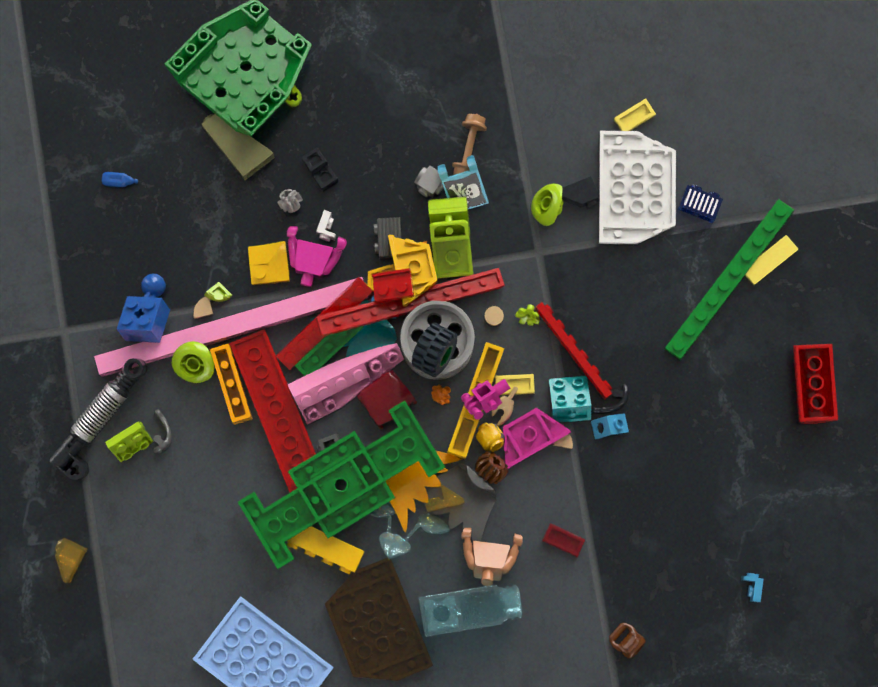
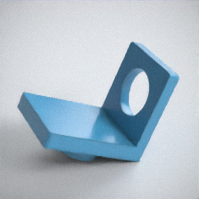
(612, 425)

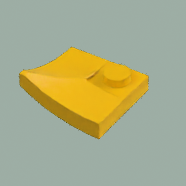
(268, 263)

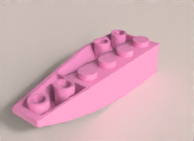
(341, 381)

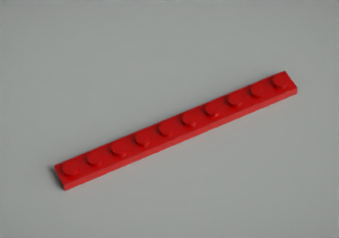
(376, 312)

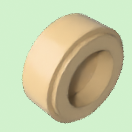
(494, 316)

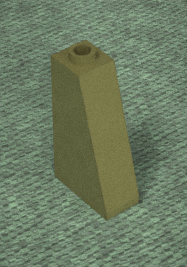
(240, 149)

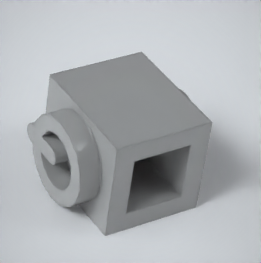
(429, 182)

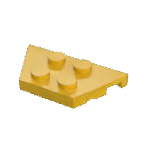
(416, 257)

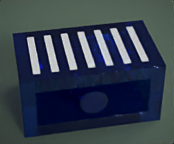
(700, 203)

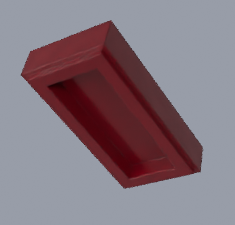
(563, 540)

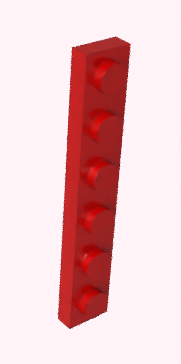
(310, 335)
(569, 344)

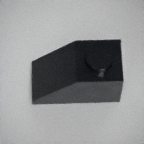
(581, 193)

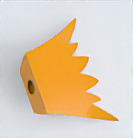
(411, 485)

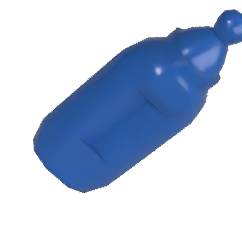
(117, 179)

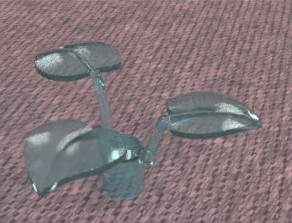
(396, 545)

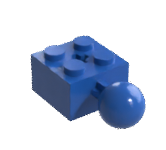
(146, 316)

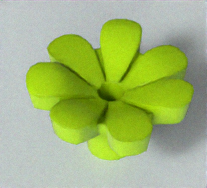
(528, 315)

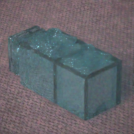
(469, 609)

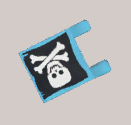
(465, 184)

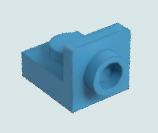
(755, 589)

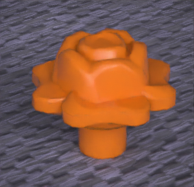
(441, 394)

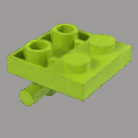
(129, 441)

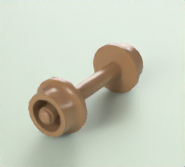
(474, 123)

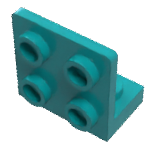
(570, 399)

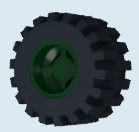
(434, 349)

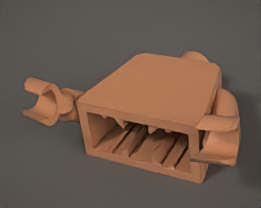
(489, 560)

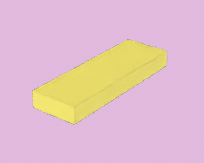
(771, 259)

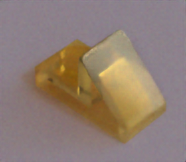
(449, 500)

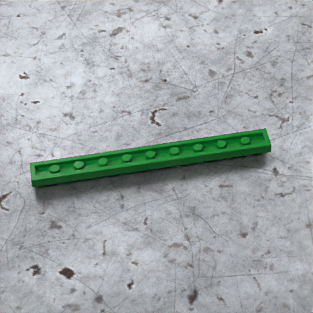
(729, 279)

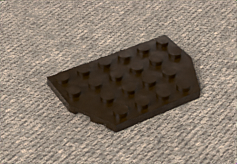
(377, 625)

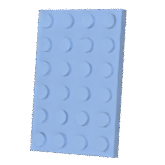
(258, 652)

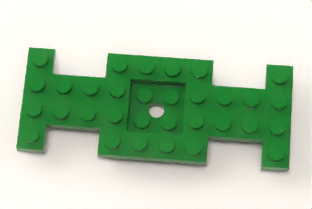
(346, 459)

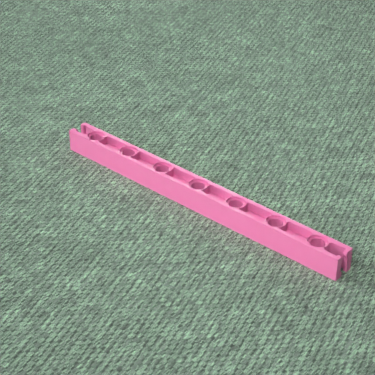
(223, 328)

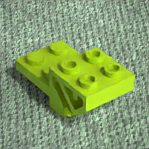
(450, 237)

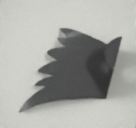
(478, 499)

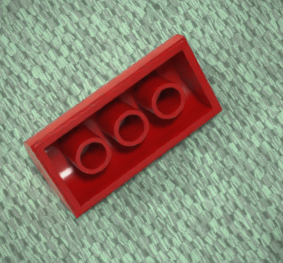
(815, 383)

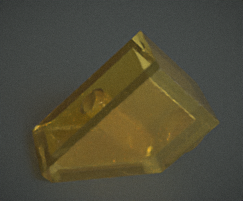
(69, 557)

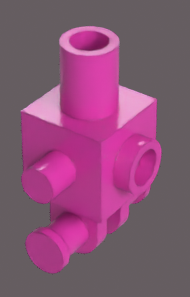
(484, 398)

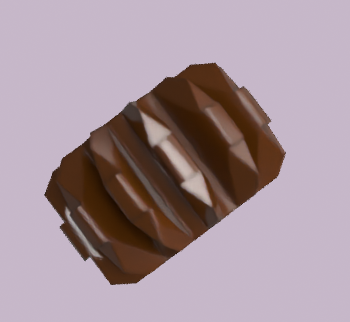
(491, 467)

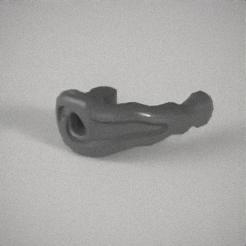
(162, 445)

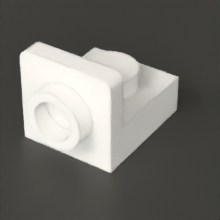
(326, 223)

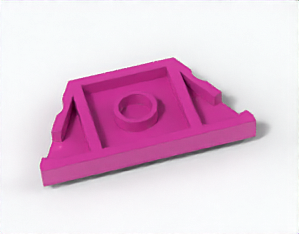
(529, 435)

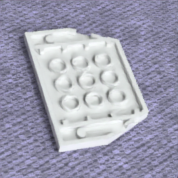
(635, 187)

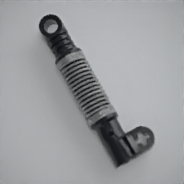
(94, 418)

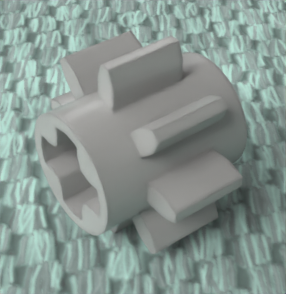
(289, 200)

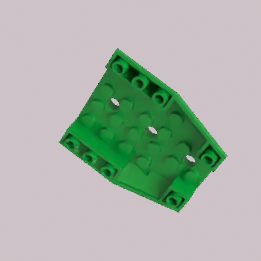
(218, 50)

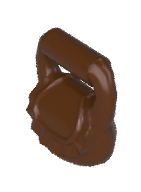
(631, 643)

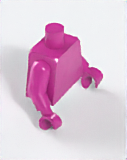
(312, 258)

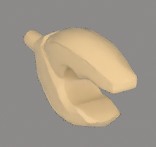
(506, 406)

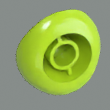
(547, 204)
(193, 362)

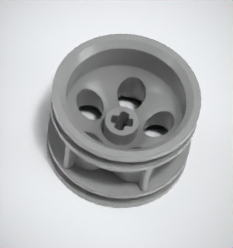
(450, 315)

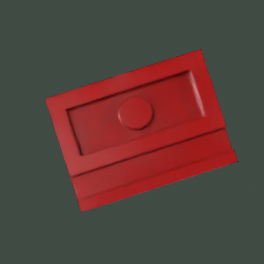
(393, 285)

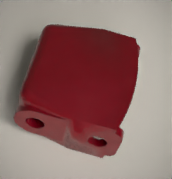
(383, 395)

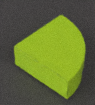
(218, 293)

